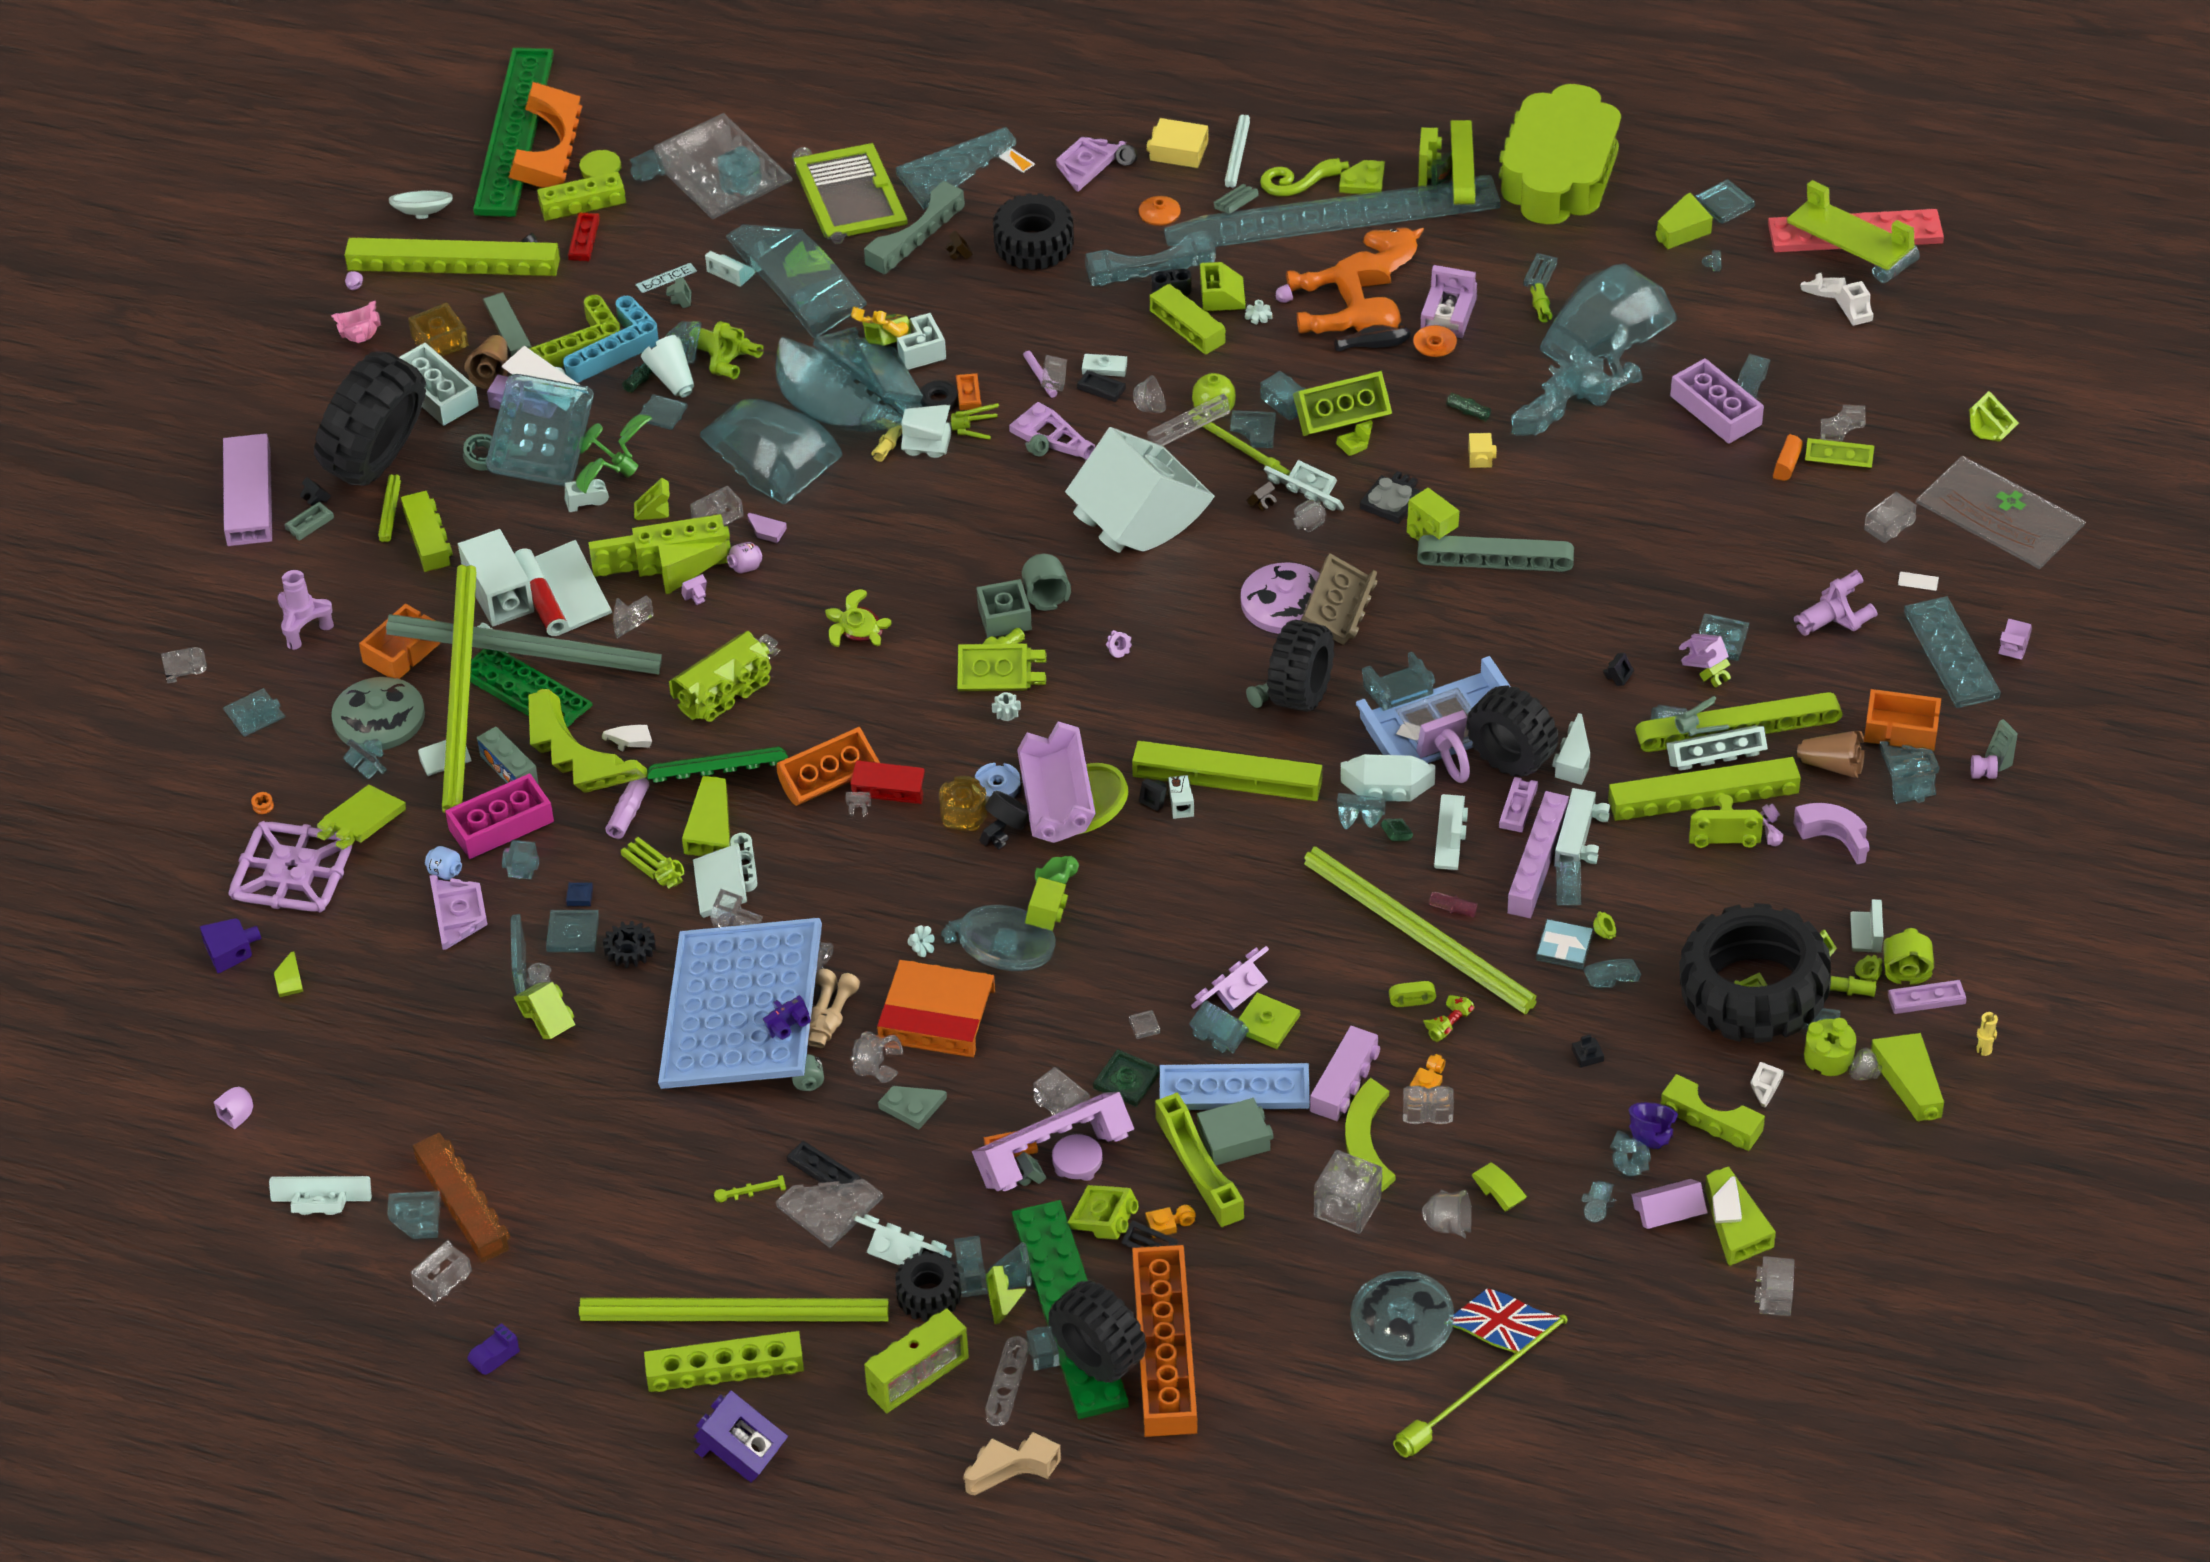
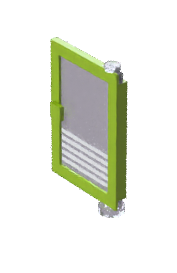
(848, 191)

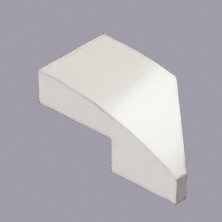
(1823, 286)
(629, 736)
(1766, 1082)
(1727, 1203)

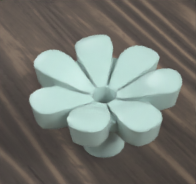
(1258, 312)
(921, 940)

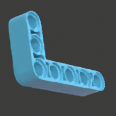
(638, 335)

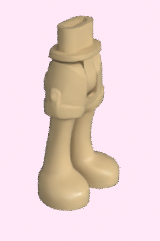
(825, 1020)

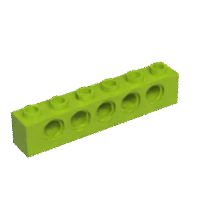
(704, 1362)

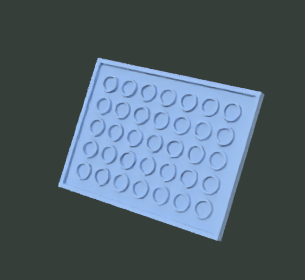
(723, 993)

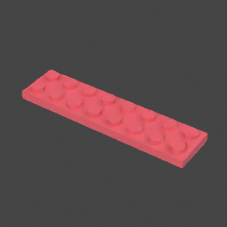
(1925, 224)

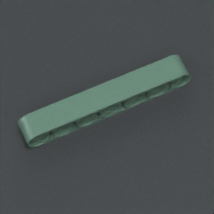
(1496, 553)

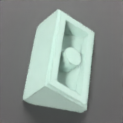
(433, 757)

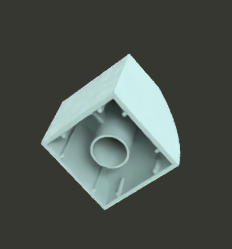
(1136, 492)

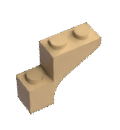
(1000, 1462)

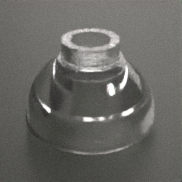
(1864, 1065)

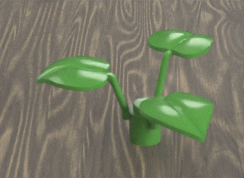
(622, 462)

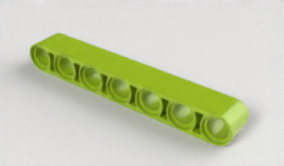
(1462, 162)

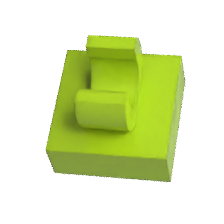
(1716, 671)

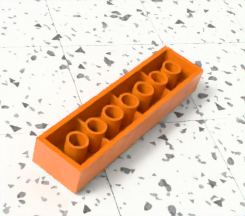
(1168, 1359)

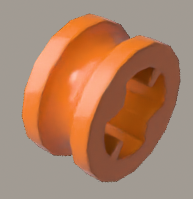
(264, 808)

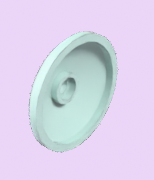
(420, 202)

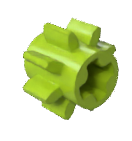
(669, 872)

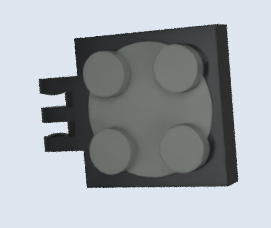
(1390, 497)

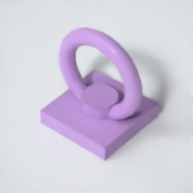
(1441, 736)

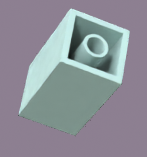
(500, 580)

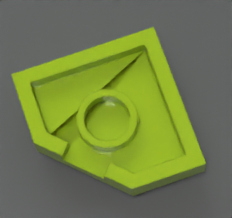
(1363, 178)

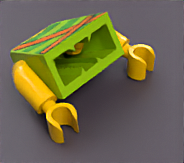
(882, 328)

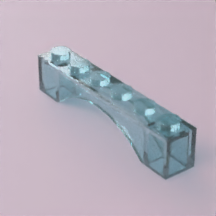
(1110, 267)

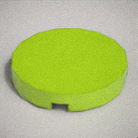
(599, 163)

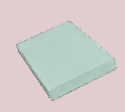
(716, 872)

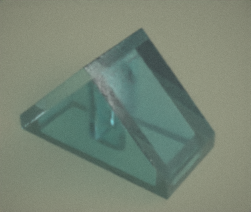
(1016, 1267)

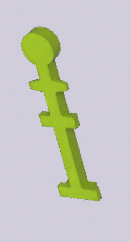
(721, 1195)

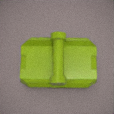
(1725, 825)

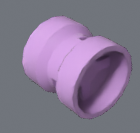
(1984, 767)

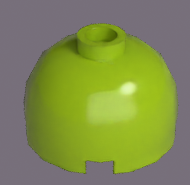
(1212, 386)

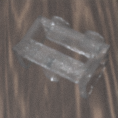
(716, 503)
(447, 1279)

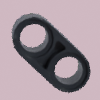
(1178, 278)

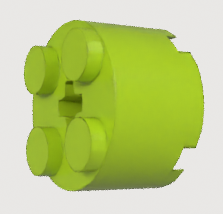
(1908, 957)
(1830, 1046)

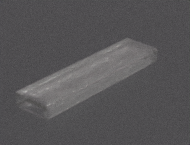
(1189, 421)

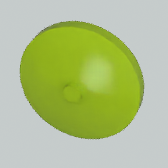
(1108, 792)

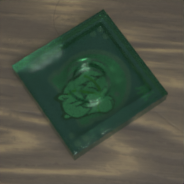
(1128, 1076)

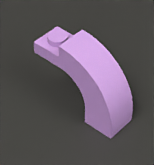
(1833, 821)

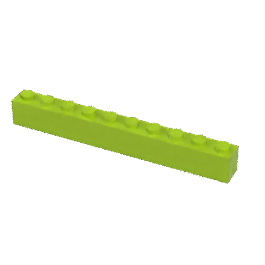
(452, 256)

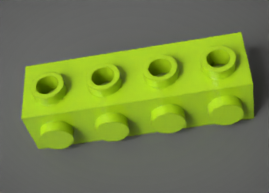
(581, 196)

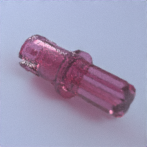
(1453, 904)

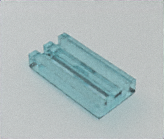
(1553, 262)

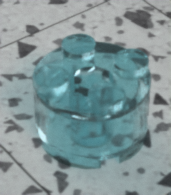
(739, 171)

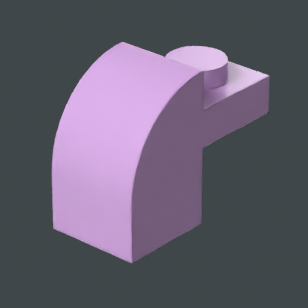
(2015, 639)

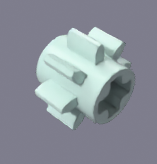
(1006, 706)

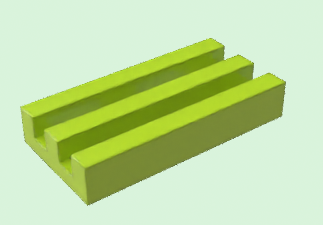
(646, 852)

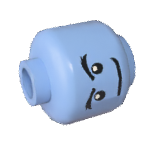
(443, 862)

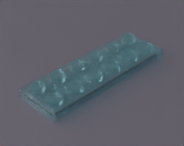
(1952, 652)

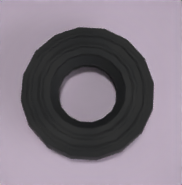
(939, 387)

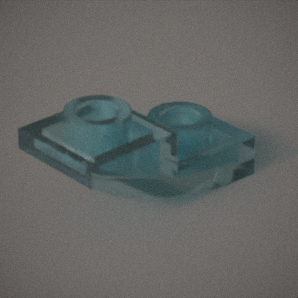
(1607, 972)

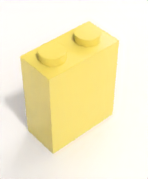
(1178, 143)

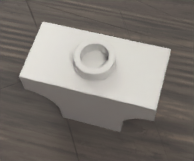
(1855, 303)

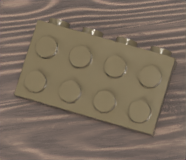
(1339, 598)

